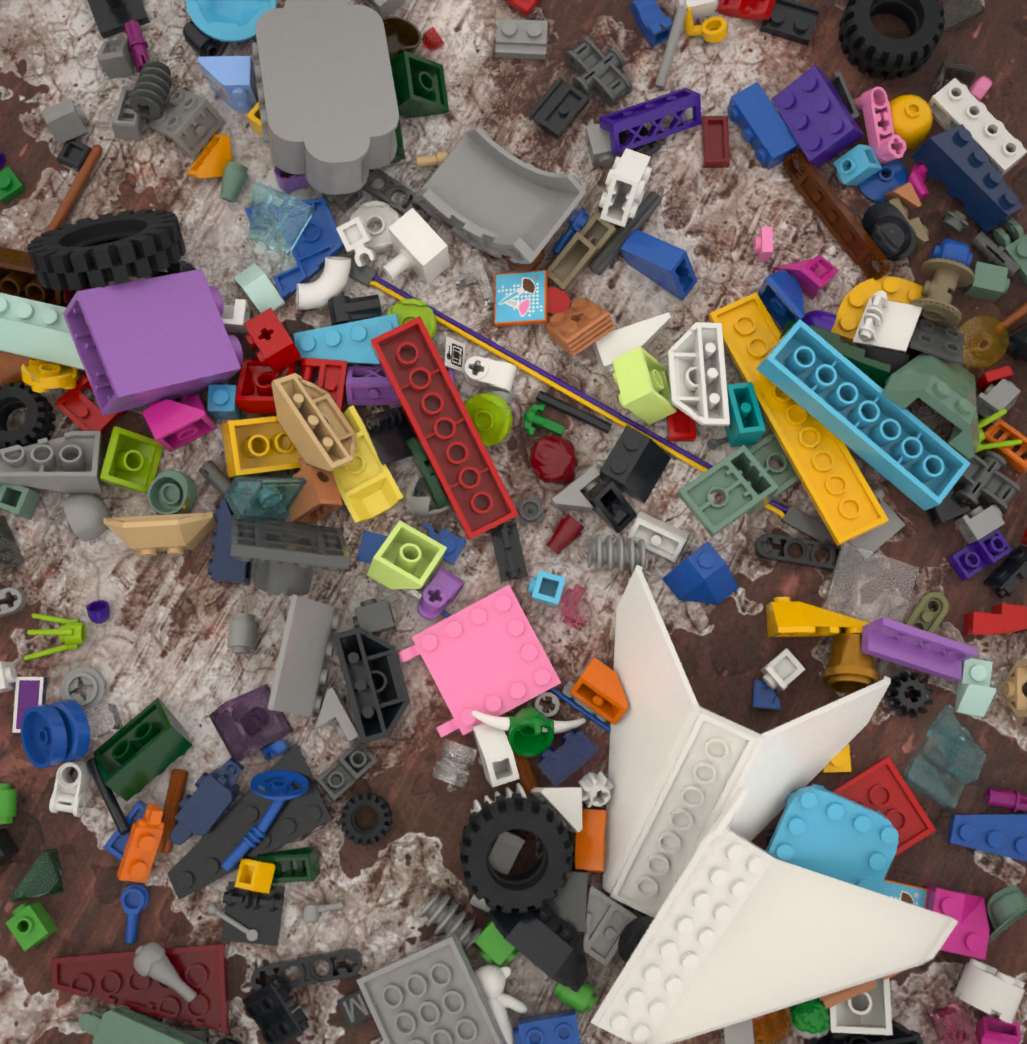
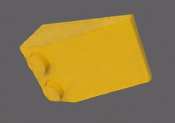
(257, 447)

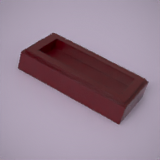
(715, 142)

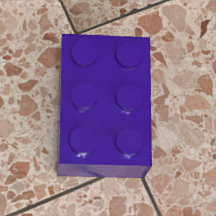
(817, 116)

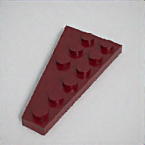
(114, 980)

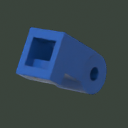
(651, 21)

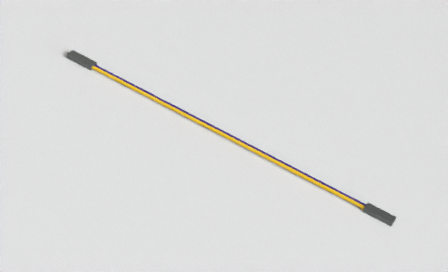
(793, 517)

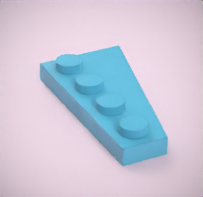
(345, 341)

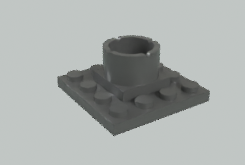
(287, 552)

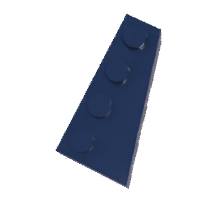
(969, 177)

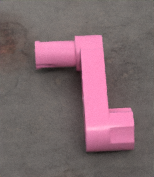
(882, 139)

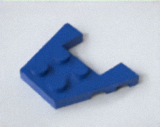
(315, 243)

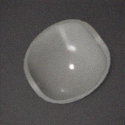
(86, 515)

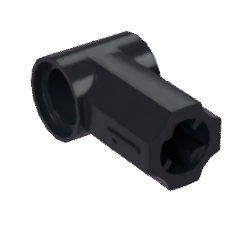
(347, 309)

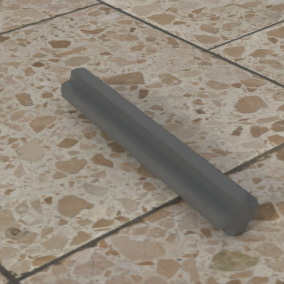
(613, 247)

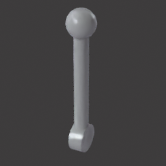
(251, 934)

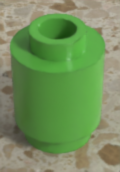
(8, 803)
(578, 1000)

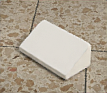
(658, 536)

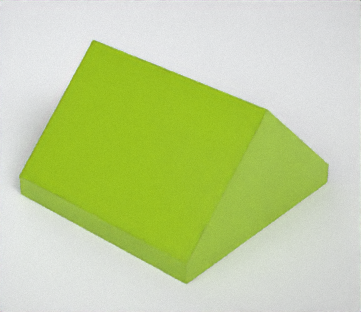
(131, 460)

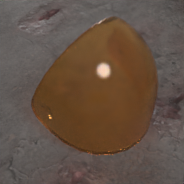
(772, 1027)

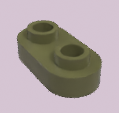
(924, 617)

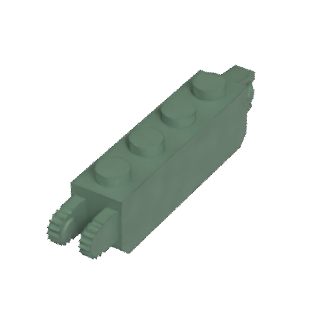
(130, 1027)

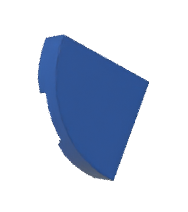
(764, 696)
(276, 749)

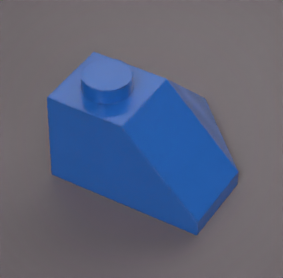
(702, 577)

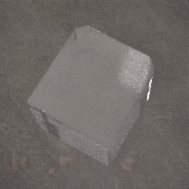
(103, 720)

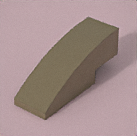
(581, 251)

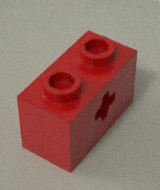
(272, 341)

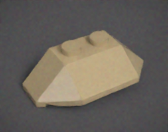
(313, 423)
(162, 532)

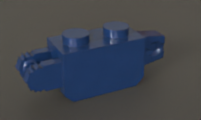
(208, 803)

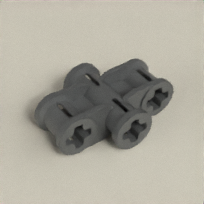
(599, 71)
(986, 483)

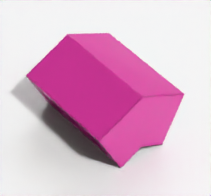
(997, 1031)

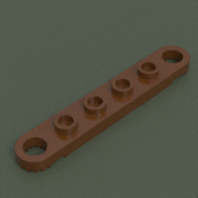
(835, 215)

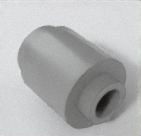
(242, 633)

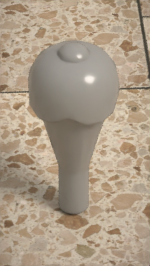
(153, 962)

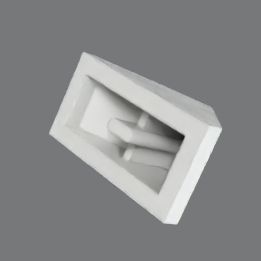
(564, 802)

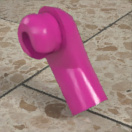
(917, 177)

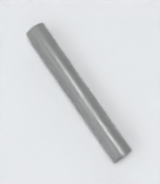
(671, 46)

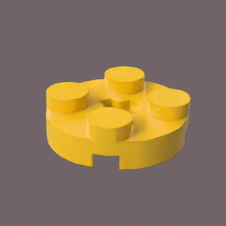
(48, 375)

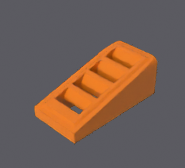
(1011, 458)

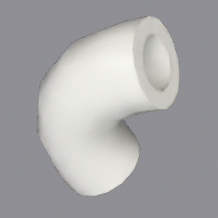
(327, 286)

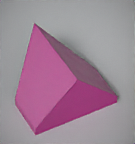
(811, 274)

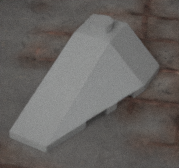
(58, 464)

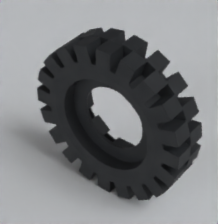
(106, 249)

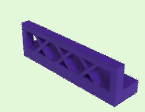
(648, 111)

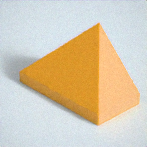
(212, 158)

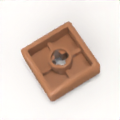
(579, 326)

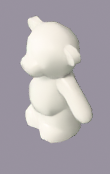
(492, 982)

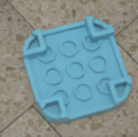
(835, 837)

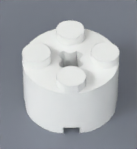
(990, 991)

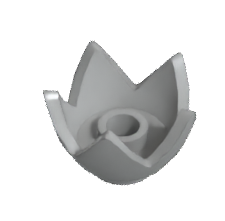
(419, 500)

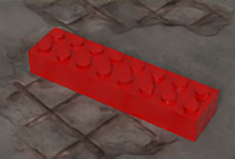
(443, 427)

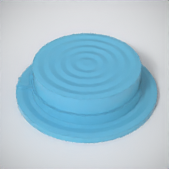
(228, 19)

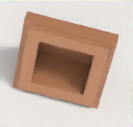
(906, 195)

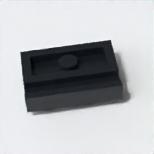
(791, 21)
(559, 108)

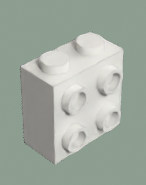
(625, 187)

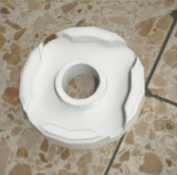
(380, 212)

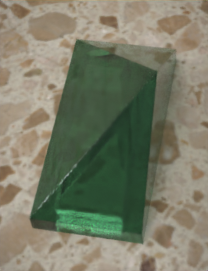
(42, 878)

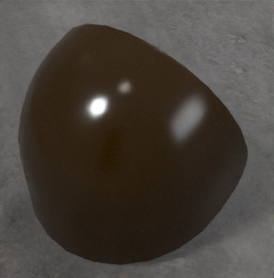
(400, 35)

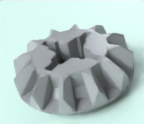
(73, 681)

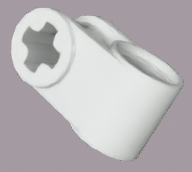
(492, 375)
(68, 794)

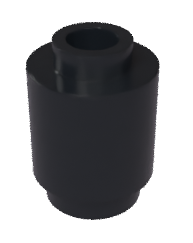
(200, 42)

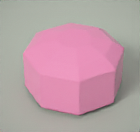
(980, 87)

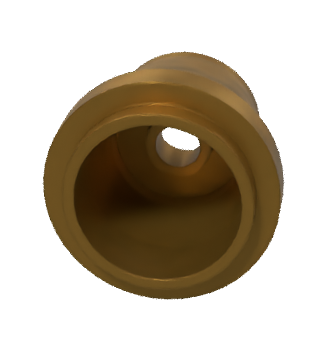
(848, 667)

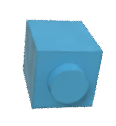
(222, 402)

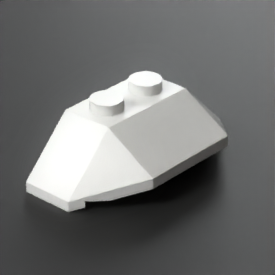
(699, 375)

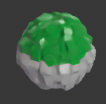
(810, 1019)

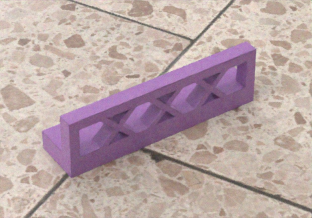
(372, 388)
(915, 648)

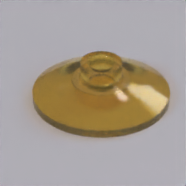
(979, 329)

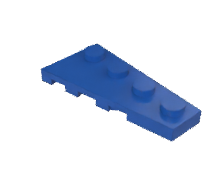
(991, 833)

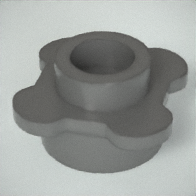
(955, 221)
(534, 504)

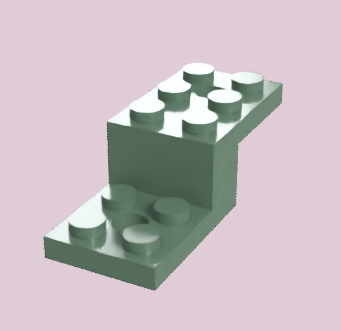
(743, 481)

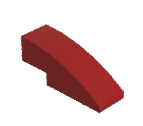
(1002, 620)

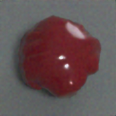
(553, 460)

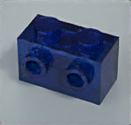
(568, 757)

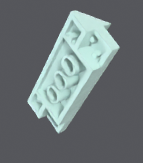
(36, 331)

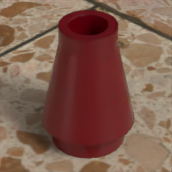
(565, 533)

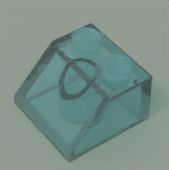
(262, 496)

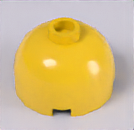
(911, 119)

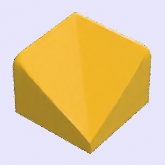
(255, 875)

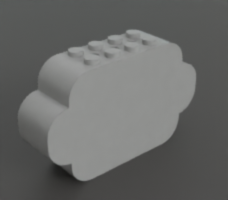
(326, 92)

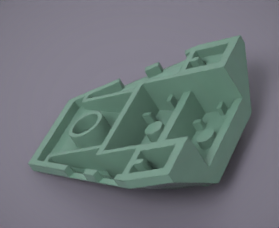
(946, 389)

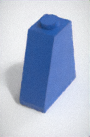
(660, 262)

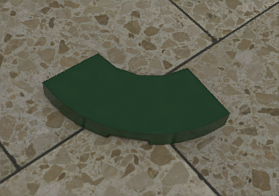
(426, 471)

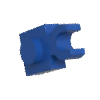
(451, 541)

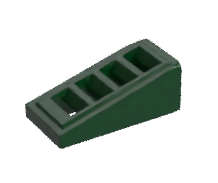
(309, 854)

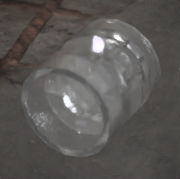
(454, 763)

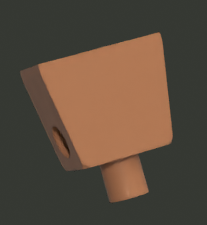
(317, 496)

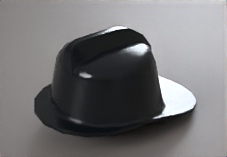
(889, 231)

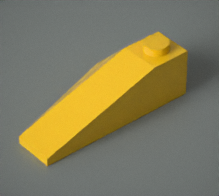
(800, 619)

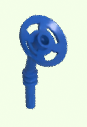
(278, 792)

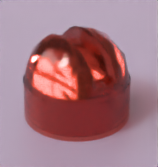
(432, 39)

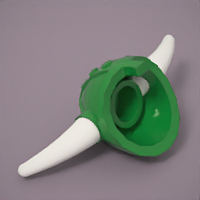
(529, 729)

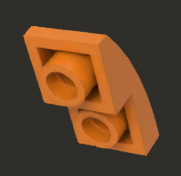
(590, 841)

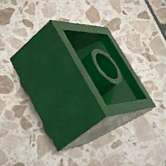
(419, 86)

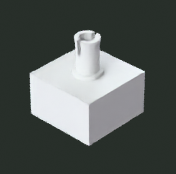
(416, 247)

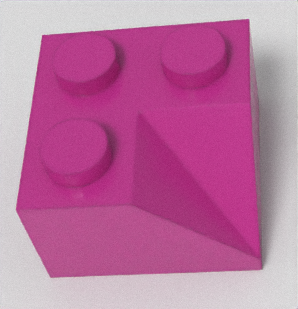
(179, 423)
(972, 930)

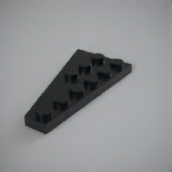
(293, 820)

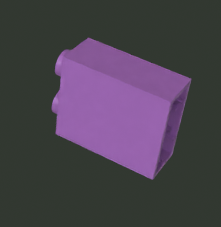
(152, 340)

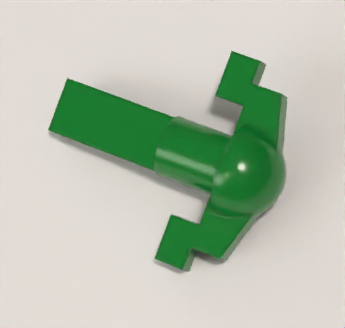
(531, 417)

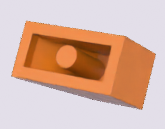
(601, 691)

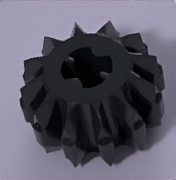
(909, 705)

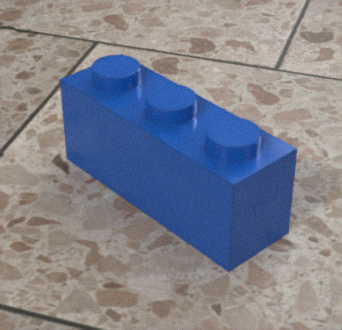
(761, 125)

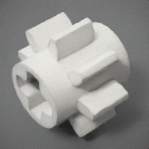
(595, 789)

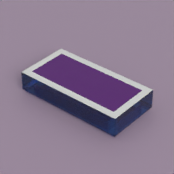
(28, 693)

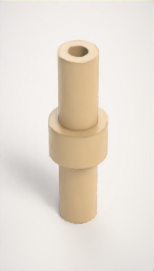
(431, 160)

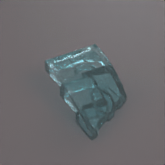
(277, 218)
(945, 760)

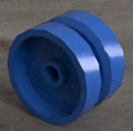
(55, 733)

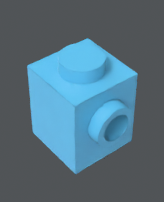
(857, 165)
(546, 588)

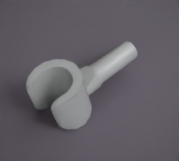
(312, 910)

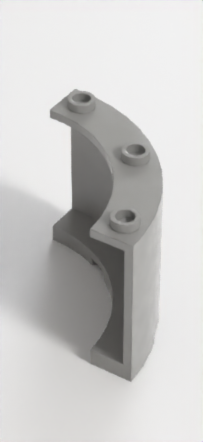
(498, 198)

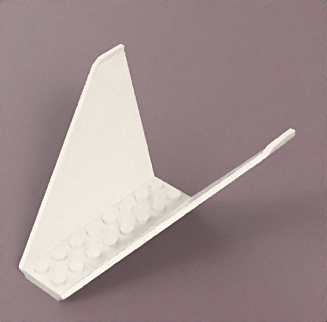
(682, 764)
(756, 939)

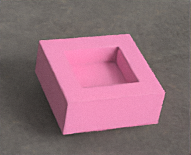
(764, 244)

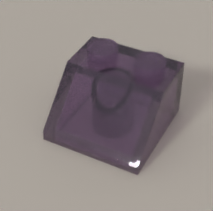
(248, 725)

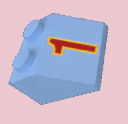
(232, 80)

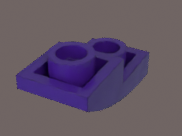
(979, 554)

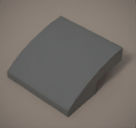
(571, 900)

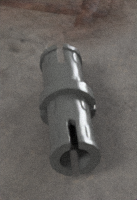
(982, 241)

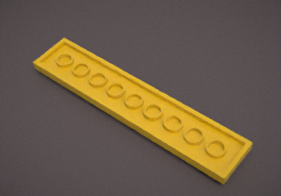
(814, 452)

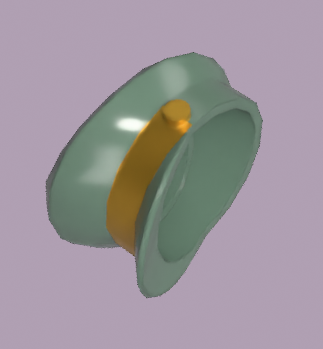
(172, 493)

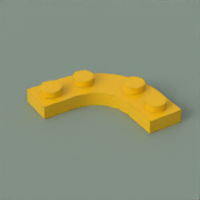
(854, 303)

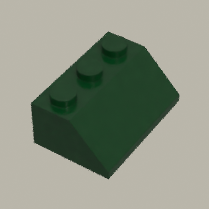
(141, 750)

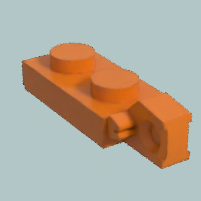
(142, 846)

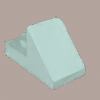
(974, 689)

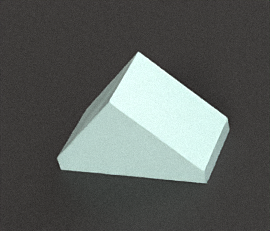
(259, 289)

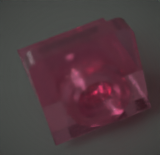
(571, 600)

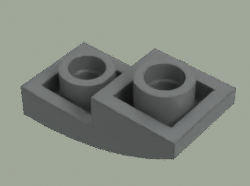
(346, 771)

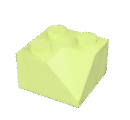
(643, 385)
(406, 559)

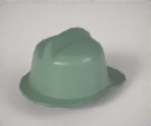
(1005, 909)

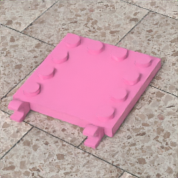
(484, 660)

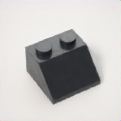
(635, 464)

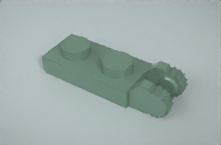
(1016, 250)

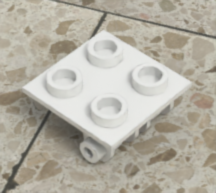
(887, 323)

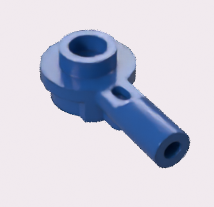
(576, 221)
(134, 900)

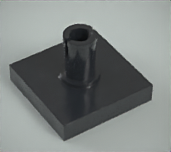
(113, 14)

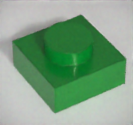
(9, 185)

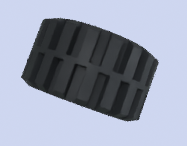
(38, 419)

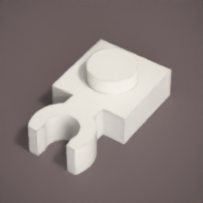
(355, 238)

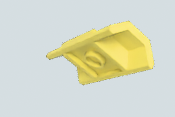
(365, 483)

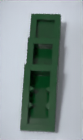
(873, 369)

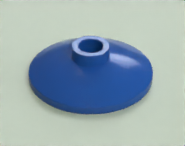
(877, 185)

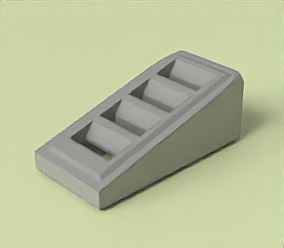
(124, 127)

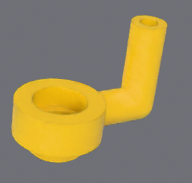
(712, 29)

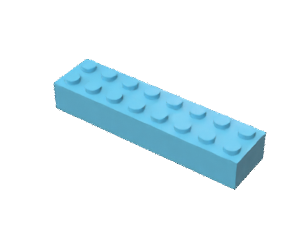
(863, 417)

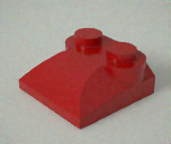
(254, 386)

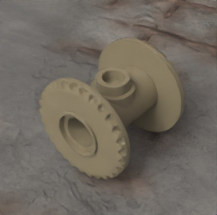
(938, 292)

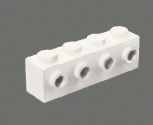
(957, 106)

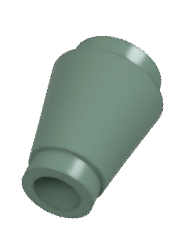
(233, 180)

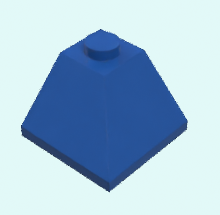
(782, 297)

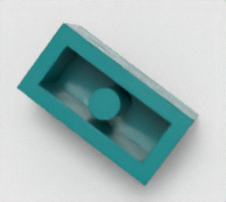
(744, 414)

